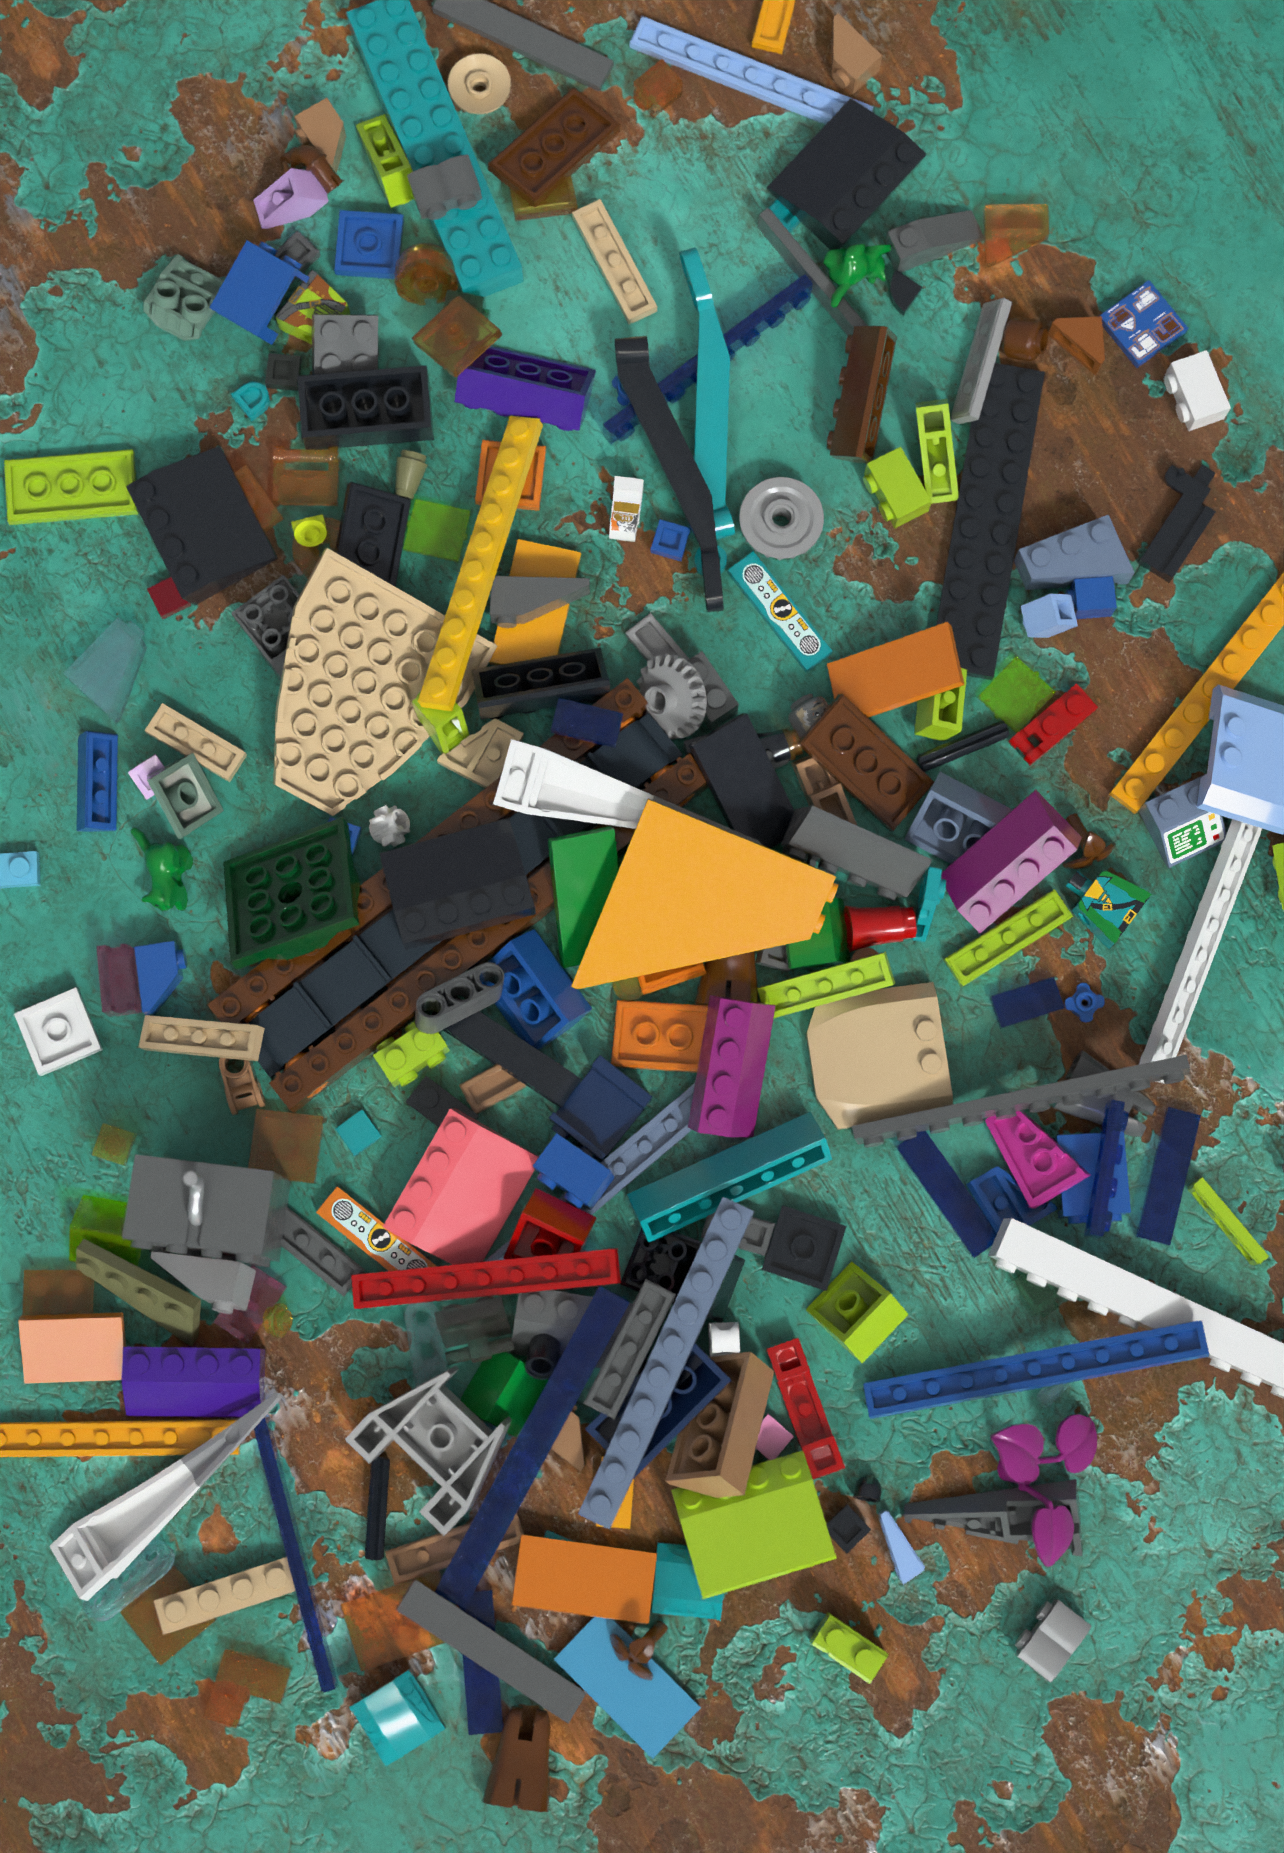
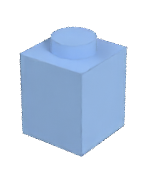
(1049, 615)

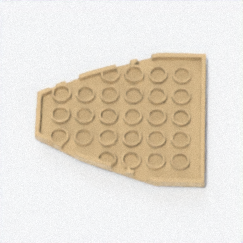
(350, 683)

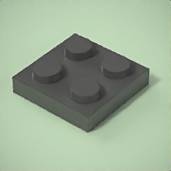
(344, 343)

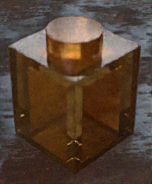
(657, 88)

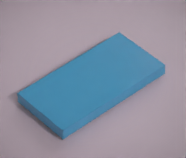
(643, 1708)

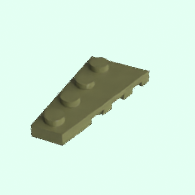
(149, 1294)

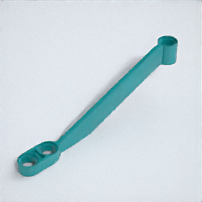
(711, 392)

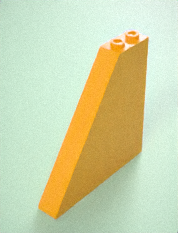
(698, 897)

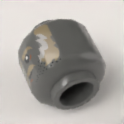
(806, 712)

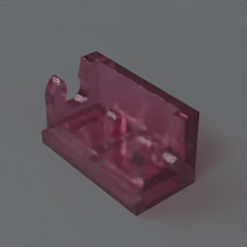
(118, 980)
(264, 1293)

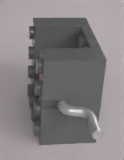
(206, 1210)

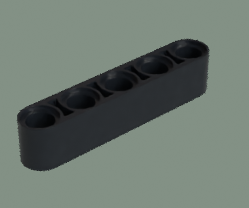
(515, 1056)

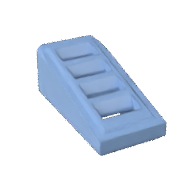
(902, 1554)

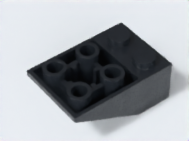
(667, 1265)

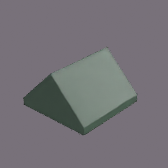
(184, 795)

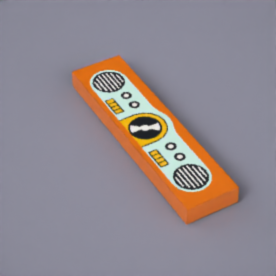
(368, 1233)

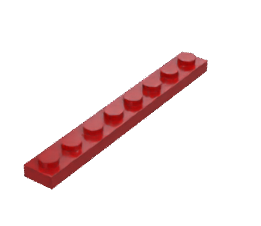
(486, 1278)

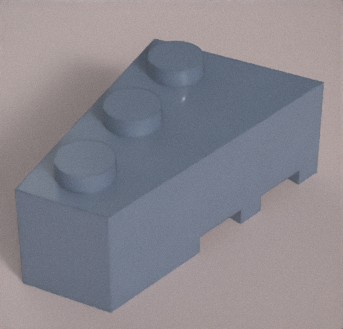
(1075, 554)

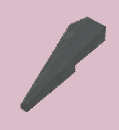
(1001, 1513)

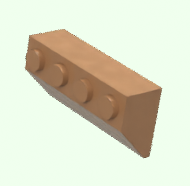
(720, 1442)

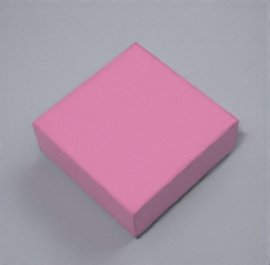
(772, 1438)

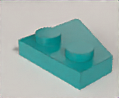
(930, 892)

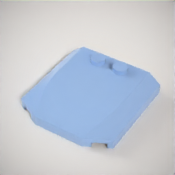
(1245, 760)

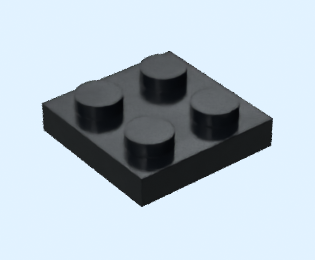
(803, 1248)

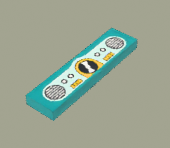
(779, 612)

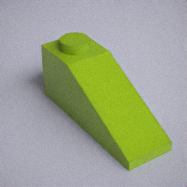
(387, 159)
(937, 450)

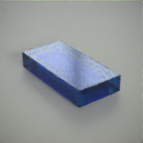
(1027, 1002)

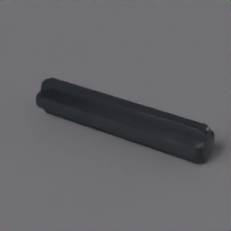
(963, 746)
(377, 1508)

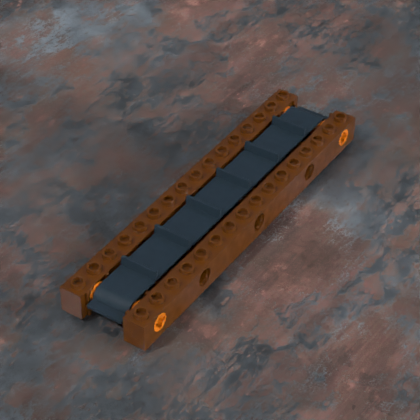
(316, 997)

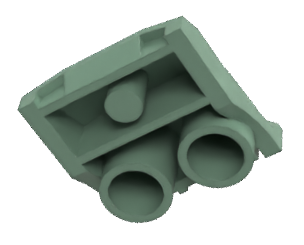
(182, 299)

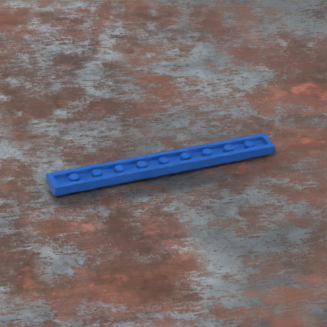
(1036, 1369)

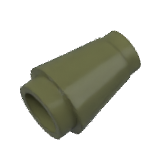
(409, 473)

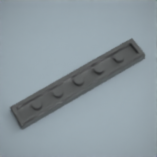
(528, 40)
(803, 264)
(490, 1651)

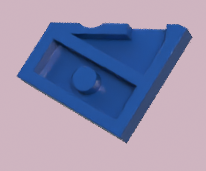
(1002, 1198)

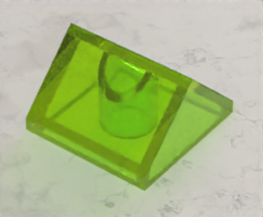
(102, 1224)

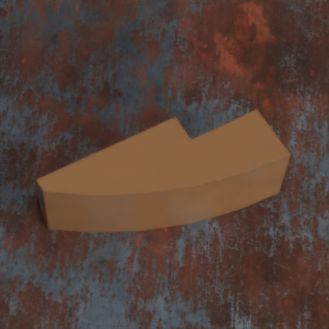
(822, 789)

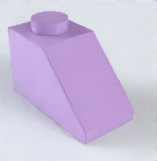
(290, 199)

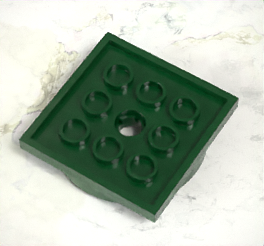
(267, 880)

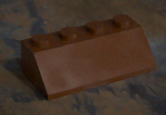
(862, 394)

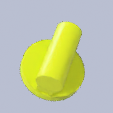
(310, 530)

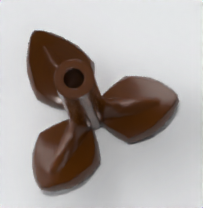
(1091, 843)
(639, 1650)

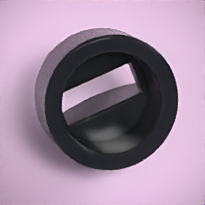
(867, 1492)

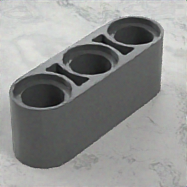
(451, 1010)

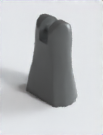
(1093, 1107)

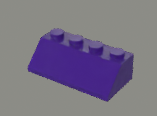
(527, 387)
(192, 1381)

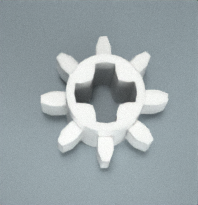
(389, 826)

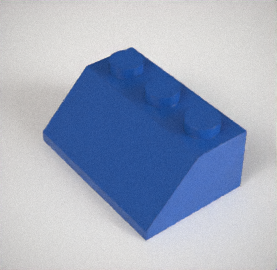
(536, 991)

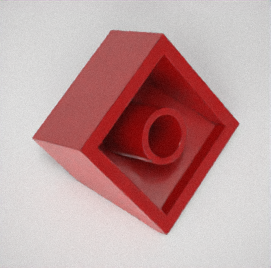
(549, 1228)

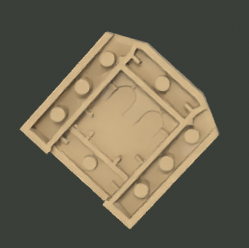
(879, 1055)

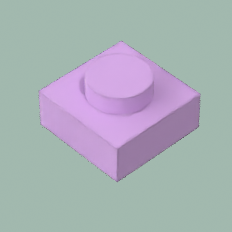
(140, 773)

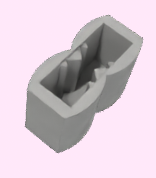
(1052, 1639)

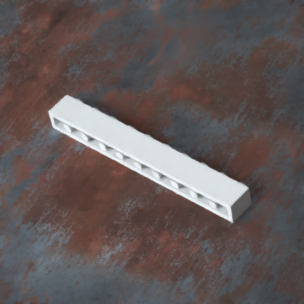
(1135, 1300)

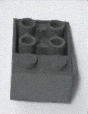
(268, 620)

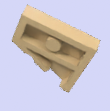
(482, 754)

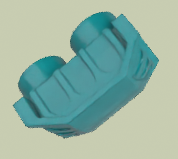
(677, 1586)
(398, 1717)

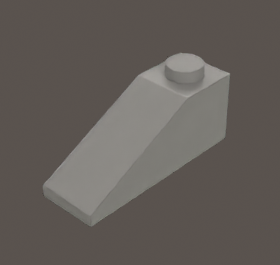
(217, 1281)

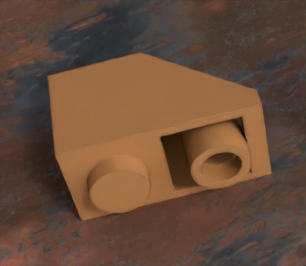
(323, 130)

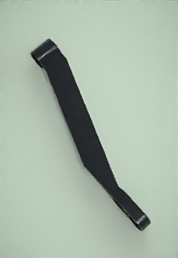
(673, 456)

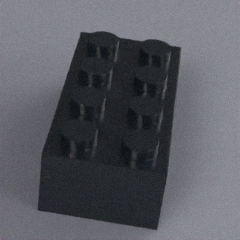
(365, 407)

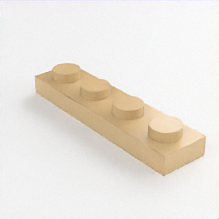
(614, 261)
(201, 1038)
(224, 1596)

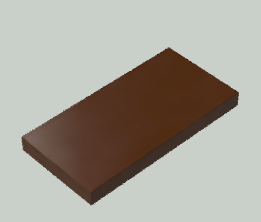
(554, 147)
(865, 762)

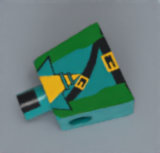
(1106, 904)

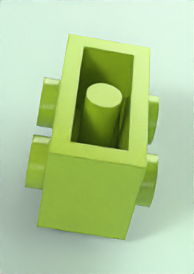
(410, 1054)

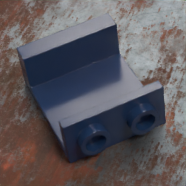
(600, 1109)

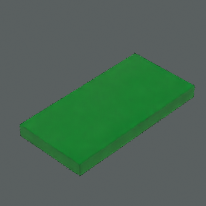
(582, 877)

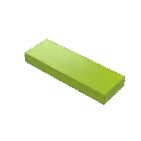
(1227, 1222)

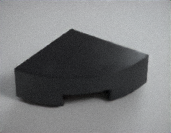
(903, 292)

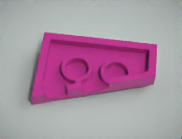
(1035, 1158)

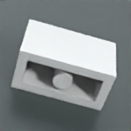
(1196, 391)

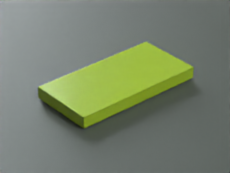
(69, 487)

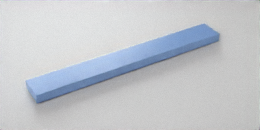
(737, 71)

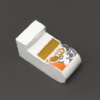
(626, 508)

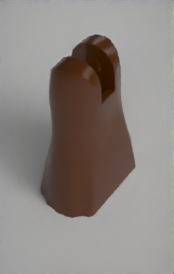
(729, 978)
(521, 1765)

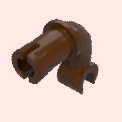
(315, 162)

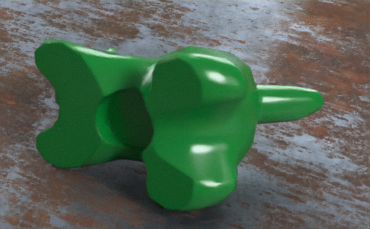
(852, 264)
(165, 866)

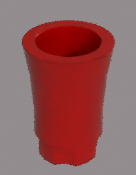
(878, 925)

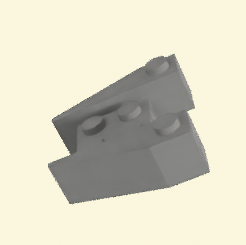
(441, 1438)

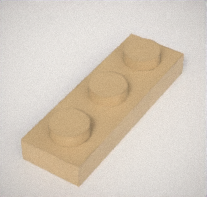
(189, 737)

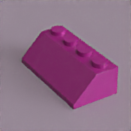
(1009, 860)
(731, 1067)

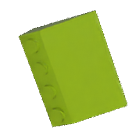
(758, 1534)

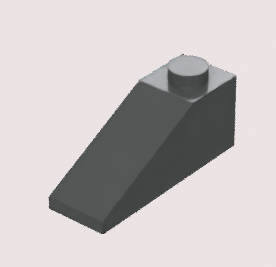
(931, 239)
(527, 598)

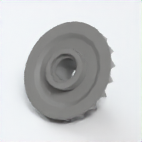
(781, 498)
(673, 694)

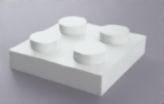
(58, 1031)

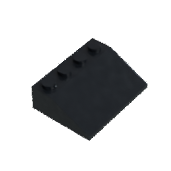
(846, 173)
(202, 524)
(457, 884)

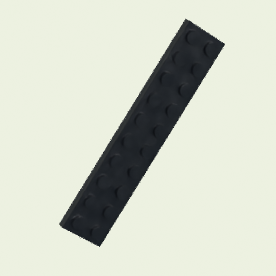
(989, 516)

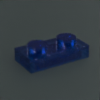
(587, 722)

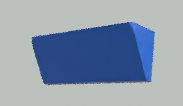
(97, 782)

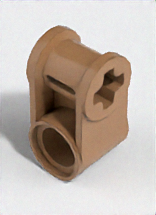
(240, 1085)

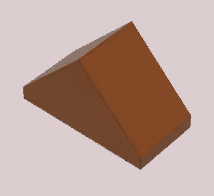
(1082, 339)

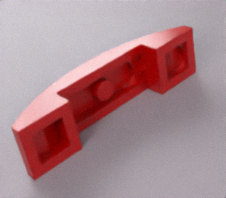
(805, 1408)

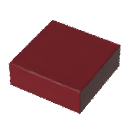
(167, 598)

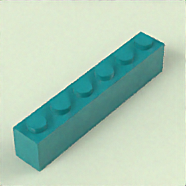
(729, 1174)

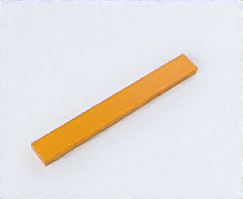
(107, 1437)

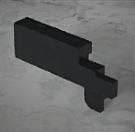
(1183, 525)

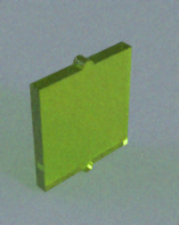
(437, 530)
(1016, 694)

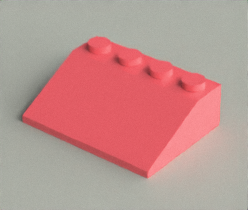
(461, 1191)

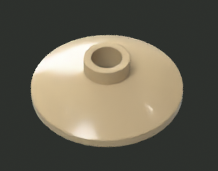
(474, 72)

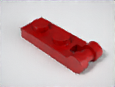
(1054, 724)

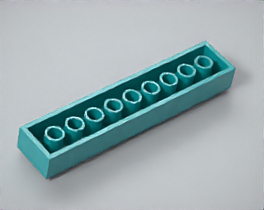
(431, 133)

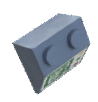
(1179, 826)

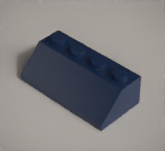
(694, 1390)

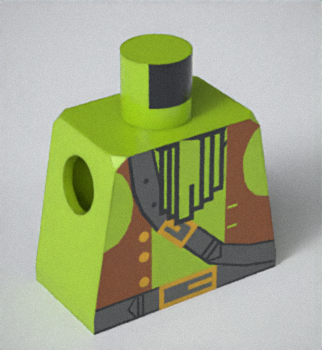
(309, 299)

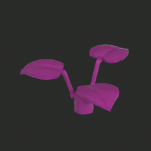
(1019, 1461)

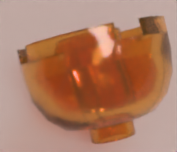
(425, 273)

